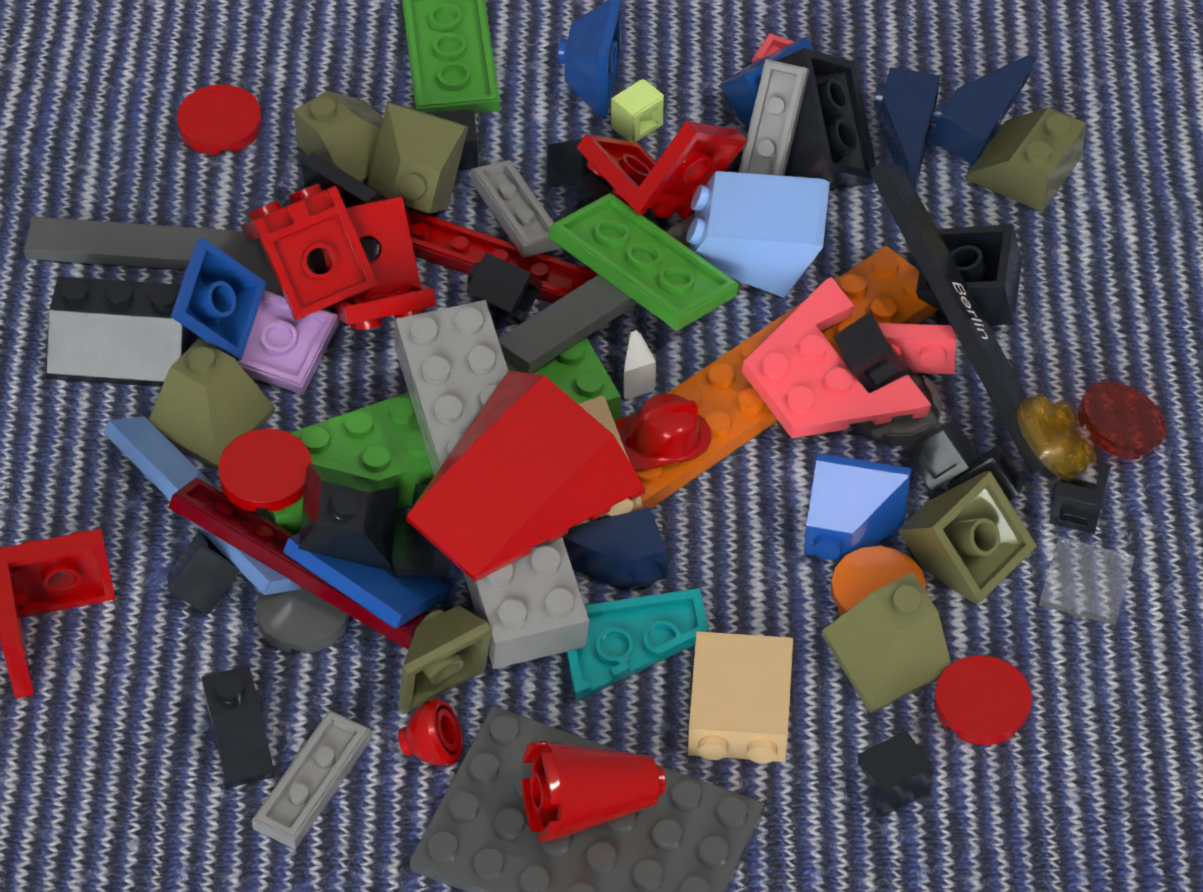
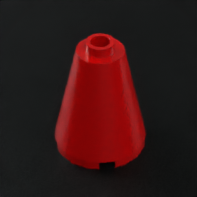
(585, 787)

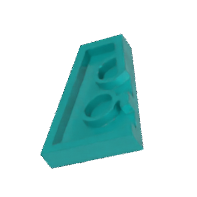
(633, 636)

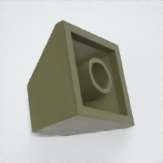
(340, 132)
(417, 158)
(208, 403)
(969, 537)
(890, 643)
(442, 655)

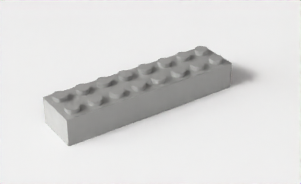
(450, 373)

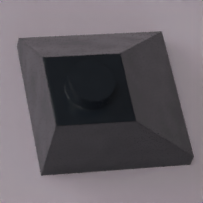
(348, 517)

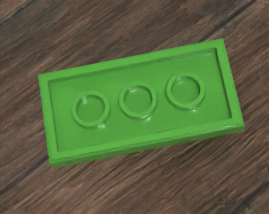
(451, 55)
(643, 261)

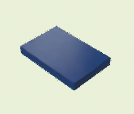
(375, 589)

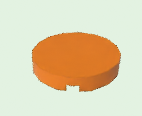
(867, 571)

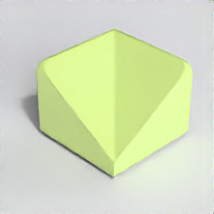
(637, 111)

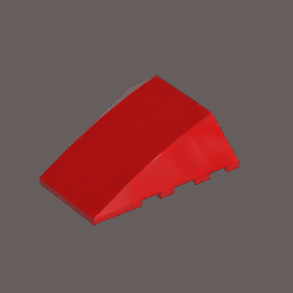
(522, 477)

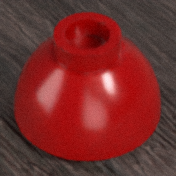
(432, 734)

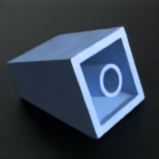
(759, 227)

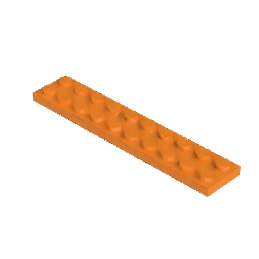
(732, 407)

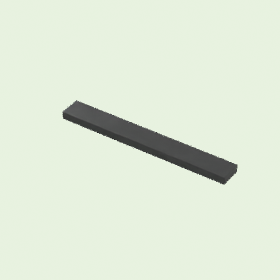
(136, 243)
(571, 318)

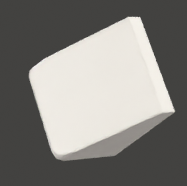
(638, 368)

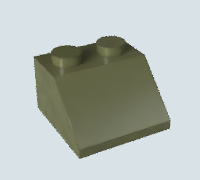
(1031, 157)

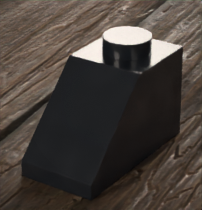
(238, 726)

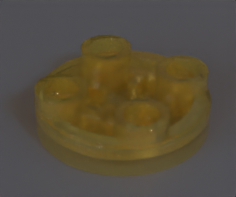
(1053, 437)

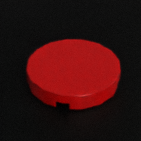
(219, 119)
(264, 469)
(982, 699)

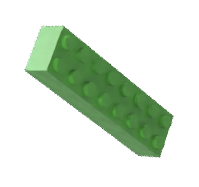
(387, 443)

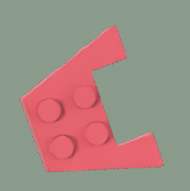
(811, 384)

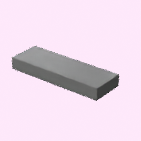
(774, 118)
(514, 207)
(311, 779)

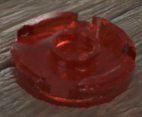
(1121, 420)

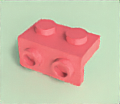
(923, 347)

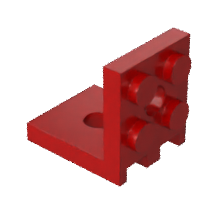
(673, 179)
(293, 231)
(394, 268)
(33, 589)

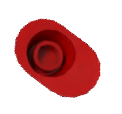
(664, 432)

